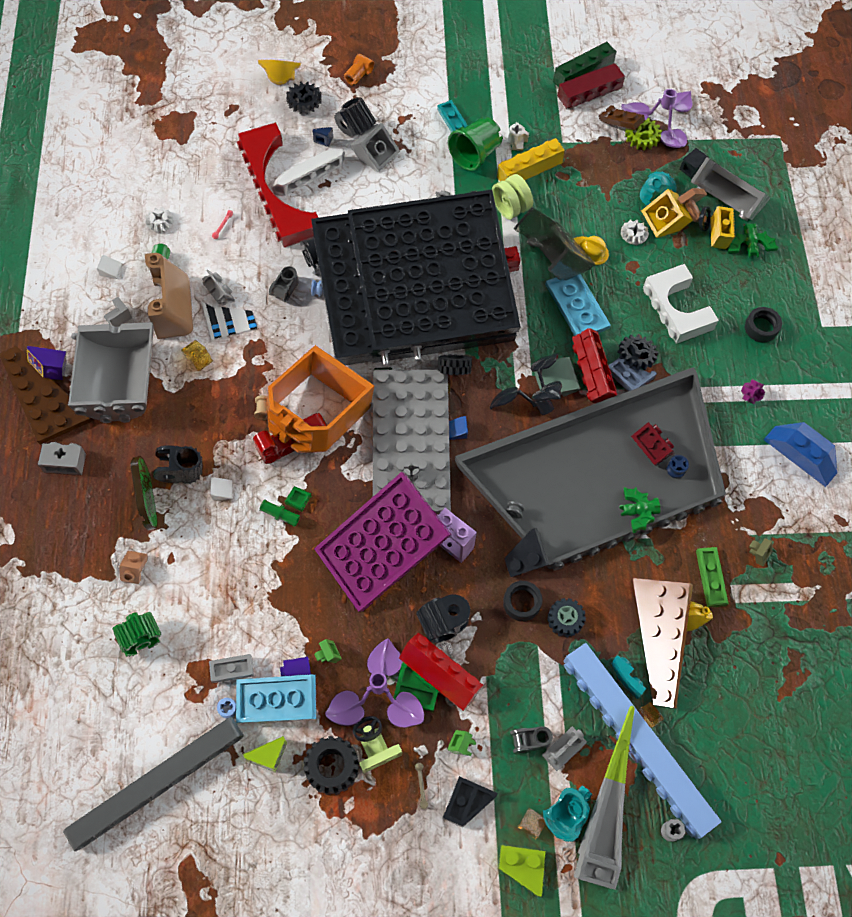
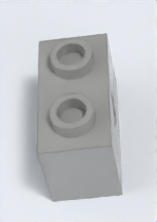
(62, 458)

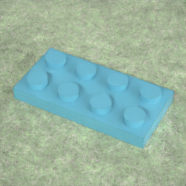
(577, 304)
(276, 699)

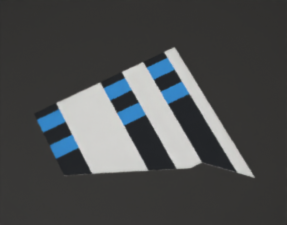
(227, 321)

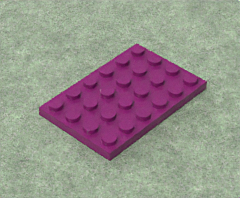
(382, 541)

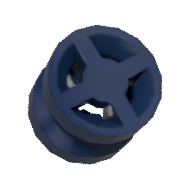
(677, 462)

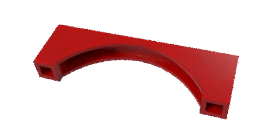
(258, 147)

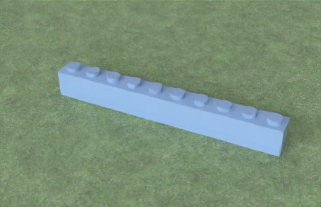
(644, 744)

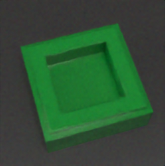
(298, 499)

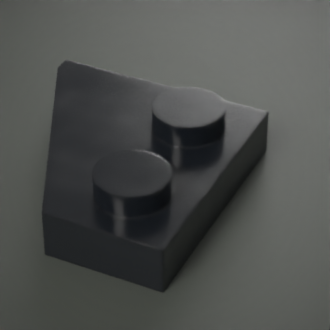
(526, 555)
(467, 802)

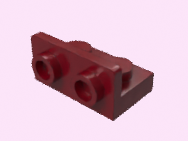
(652, 443)

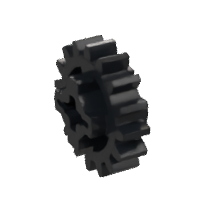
(303, 97)
(637, 352)

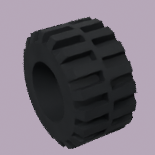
(318, 752)

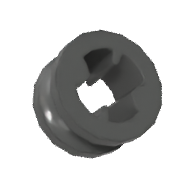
(515, 509)

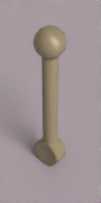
(423, 804)

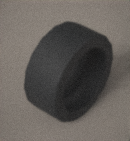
(768, 314)
(529, 587)

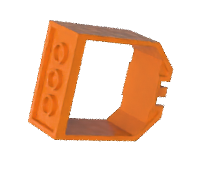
(334, 375)

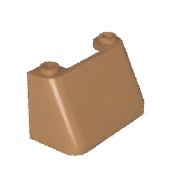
(173, 311)

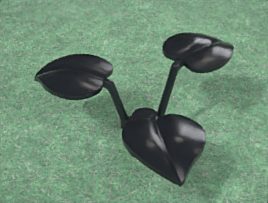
(541, 398)

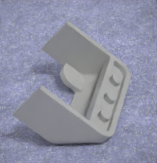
(730, 189)

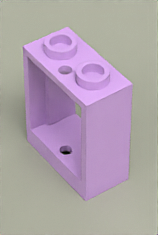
(462, 536)

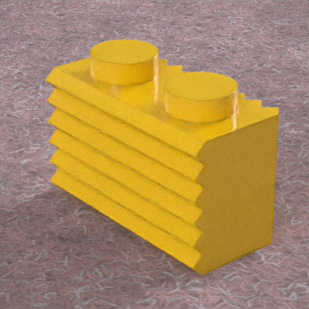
(722, 227)

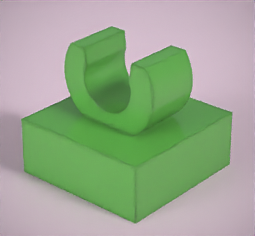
(329, 652)
(460, 743)

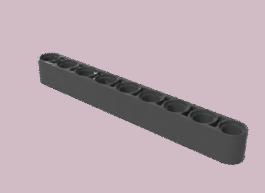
(152, 784)

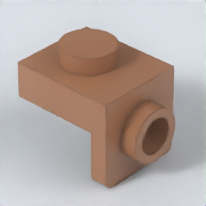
(131, 566)

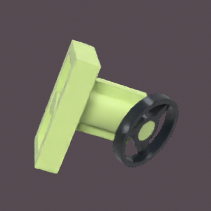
(374, 744)

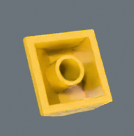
(666, 214)

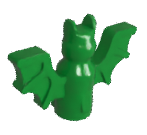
(751, 239)
(643, 508)

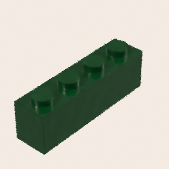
(585, 63)

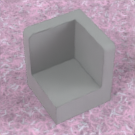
(119, 314)

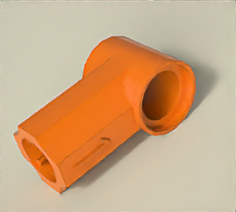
(360, 67)

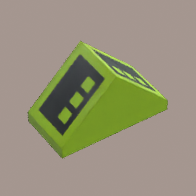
(267, 755)

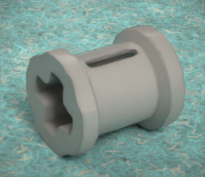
(679, 831)

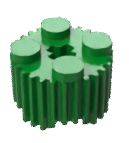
(137, 633)

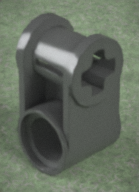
(282, 286)
(529, 739)

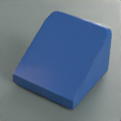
(458, 428)

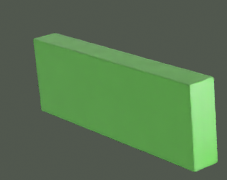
(712, 577)

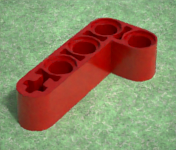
(270, 446)

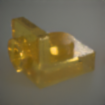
(197, 355)

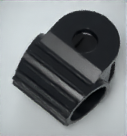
(356, 116)
(178, 456)
(437, 621)

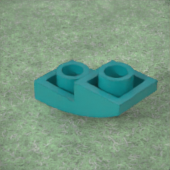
(623, 669)

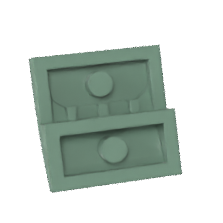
(561, 371)

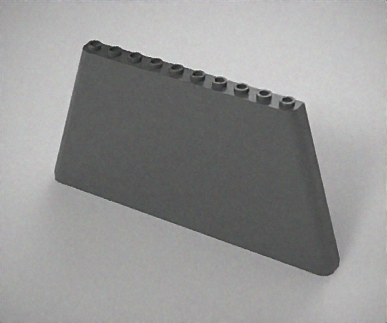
(577, 465)

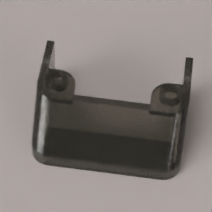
(556, 243)

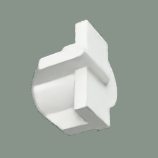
(517, 136)

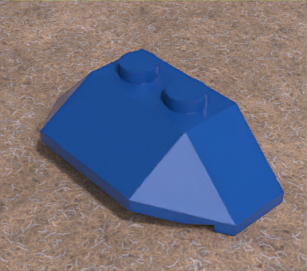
(806, 450)

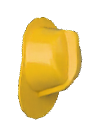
(594, 248)

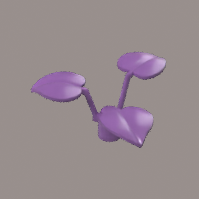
(671, 99)
(404, 711)

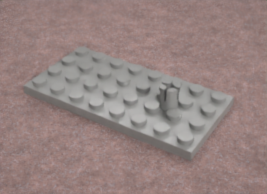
(412, 432)

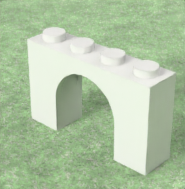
(680, 325)

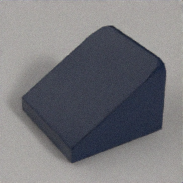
(323, 135)

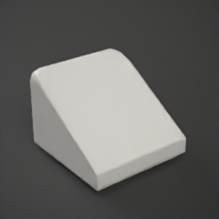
(108, 267)
(221, 489)

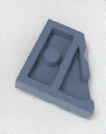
(630, 377)

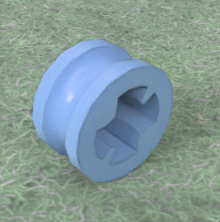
(316, 288)
(223, 702)

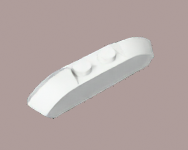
(308, 171)

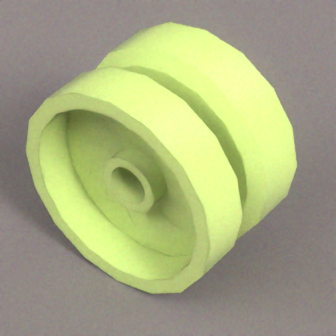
(512, 196)

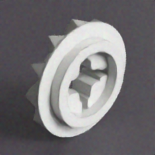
(159, 225)
(628, 235)

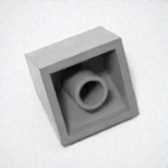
(375, 147)

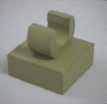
(761, 551)

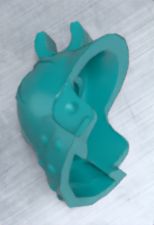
(655, 185)
(568, 813)

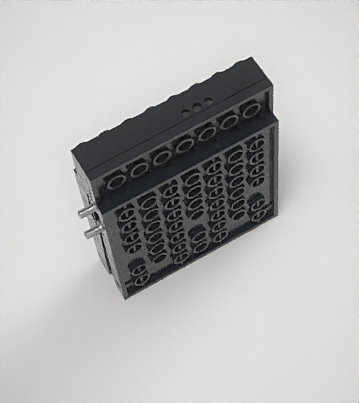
(415, 278)

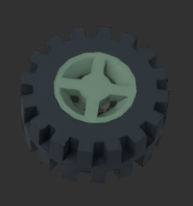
(569, 611)

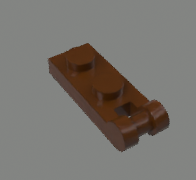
(621, 118)

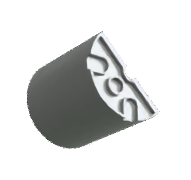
(111, 371)

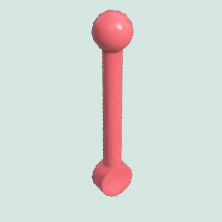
(215, 235)

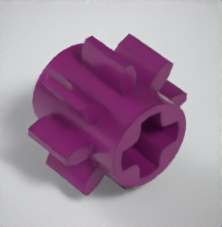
(753, 391)

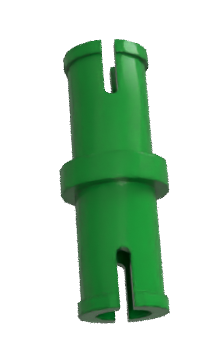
(279, 513)

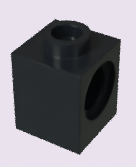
(692, 162)

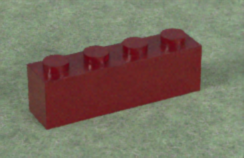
(590, 86)

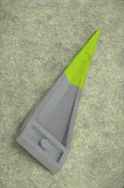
(602, 840)

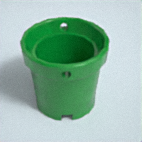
(474, 143)

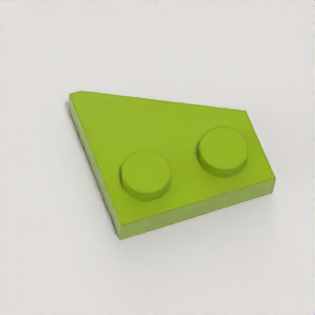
(524, 866)

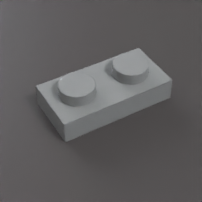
(231, 668)

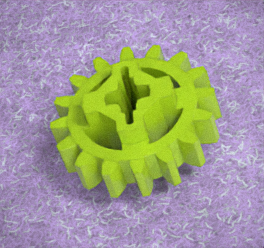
(645, 135)

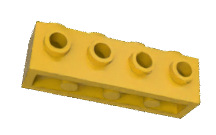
(532, 161)

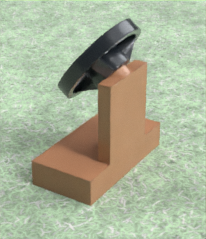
(689, 200)

